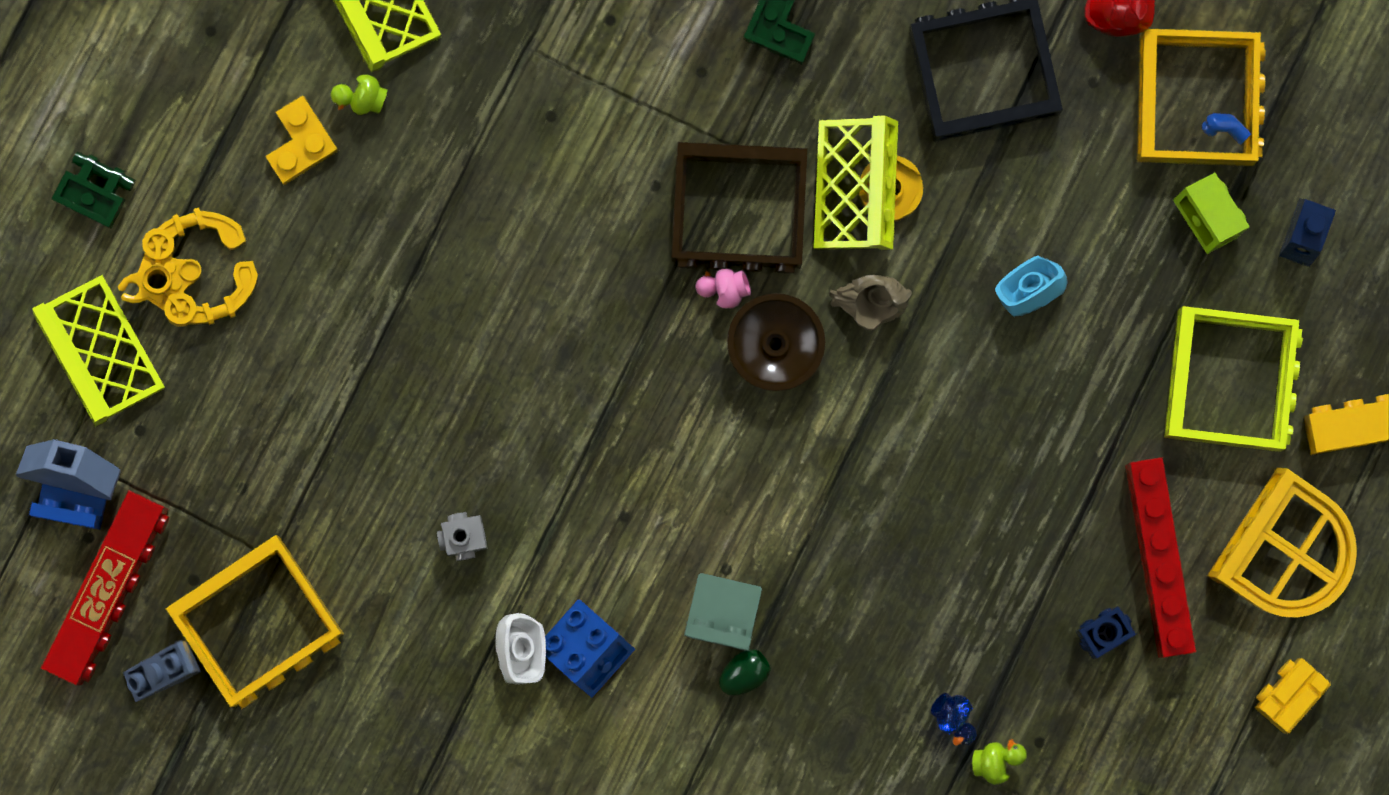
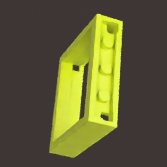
(1288, 372)

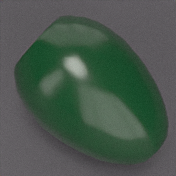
(744, 673)

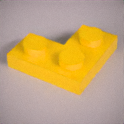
(308, 145)

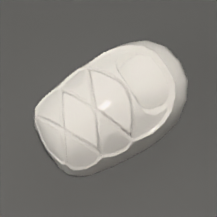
(521, 648)

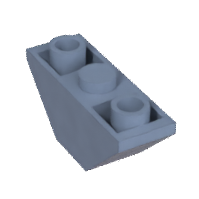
(69, 468)
(162, 671)

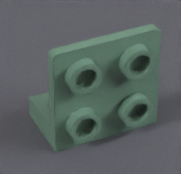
(723, 611)

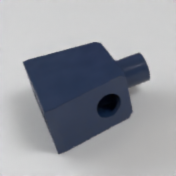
(1307, 231)

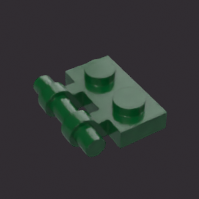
(89, 199)

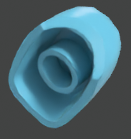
(1031, 286)

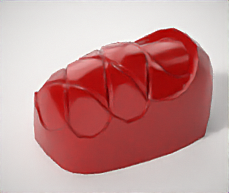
(1120, 16)

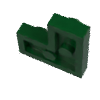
(774, 33)

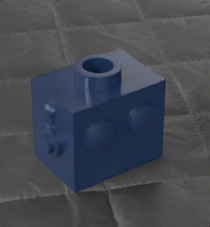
(1112, 620)

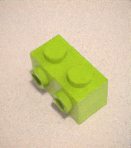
(1211, 213)

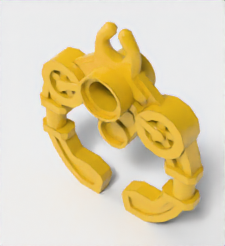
(181, 273)

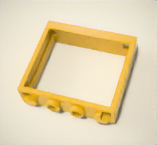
(1254, 85)
(224, 579)

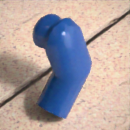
(1225, 123)

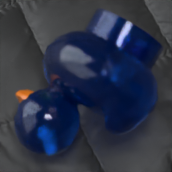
(951, 717)

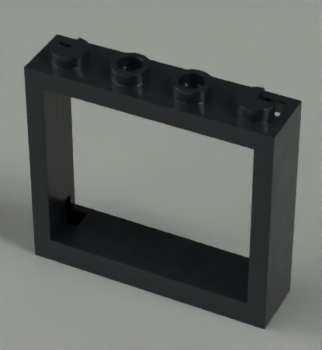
(995, 119)

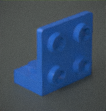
(69, 507)
(586, 648)

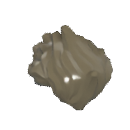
(872, 300)

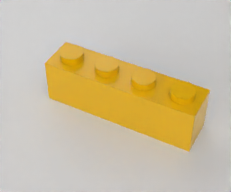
(1348, 427)

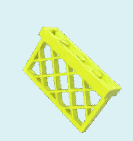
(370, 43)
(880, 178)
(73, 364)

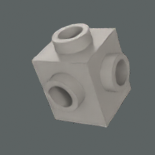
(474, 540)

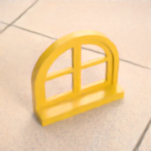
(1257, 528)

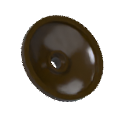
(782, 319)

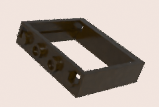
(749, 155)

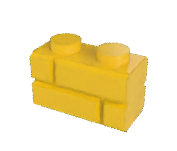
(1291, 695)

